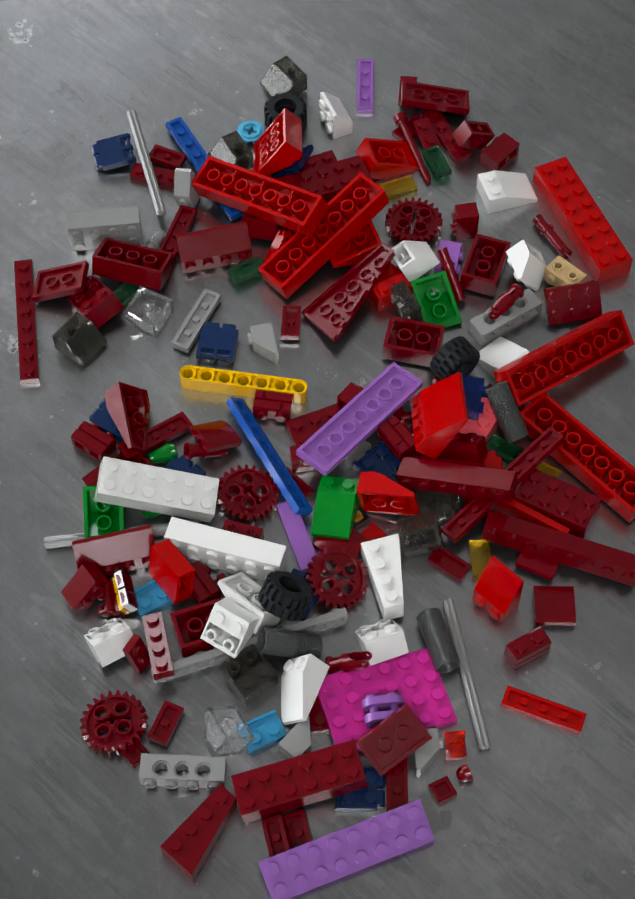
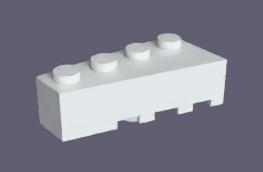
(385, 574)

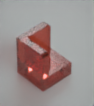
(455, 745)

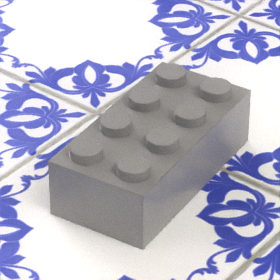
(90, 227)

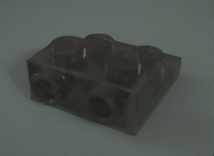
(405, 300)
(438, 501)

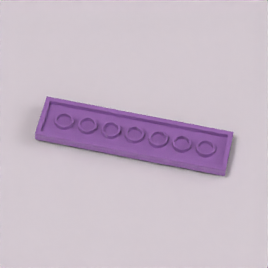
(359, 419)
(346, 851)

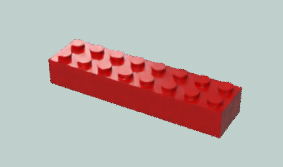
(260, 196)
(344, 219)
(582, 220)
(566, 356)
(585, 455)

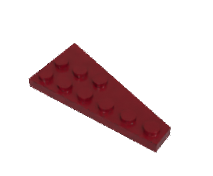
(341, 301)

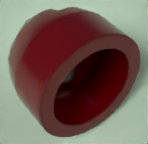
(463, 773)

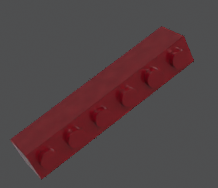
(457, 479)

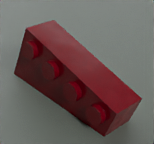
(199, 833)

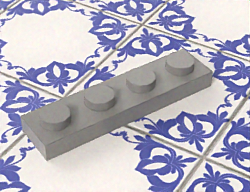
(195, 320)

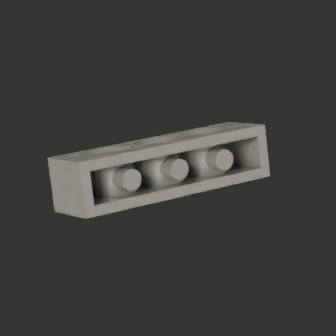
(483, 332)
(152, 763)

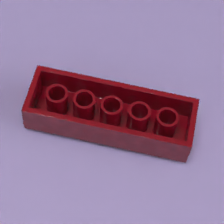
(328, 178)
(299, 781)

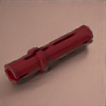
(547, 231)
(448, 266)

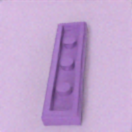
(365, 86)
(297, 535)

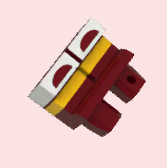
(118, 596)

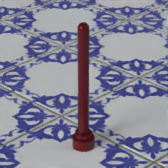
(401, 121)

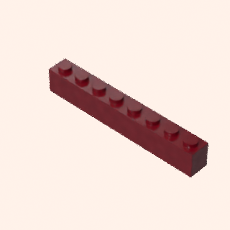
(560, 547)

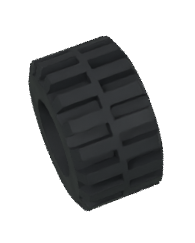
(291, 102)
(455, 357)
(285, 595)

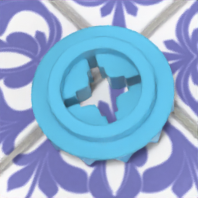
(246, 127)

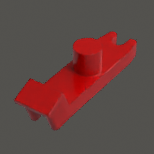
(279, 240)

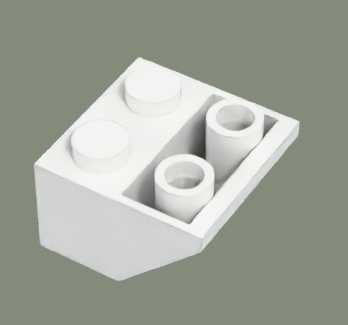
(334, 116)
(414, 258)
(527, 264)
(229, 627)
(109, 640)
(382, 640)

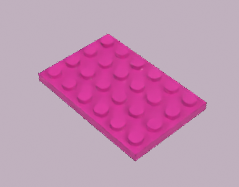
(407, 674)

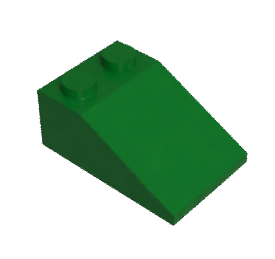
(436, 300)
(335, 508)
(101, 517)

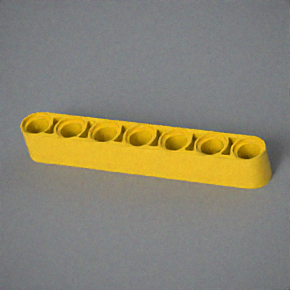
(235, 379)

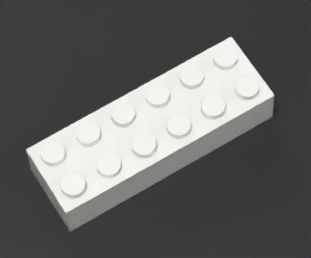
(156, 489)
(226, 549)

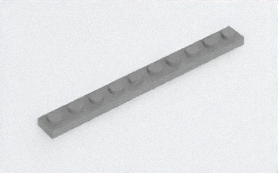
(215, 656)

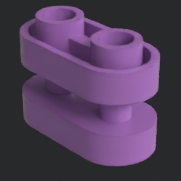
(380, 707)

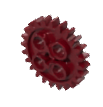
(401, 217)
(247, 494)
(339, 560)
(115, 739)

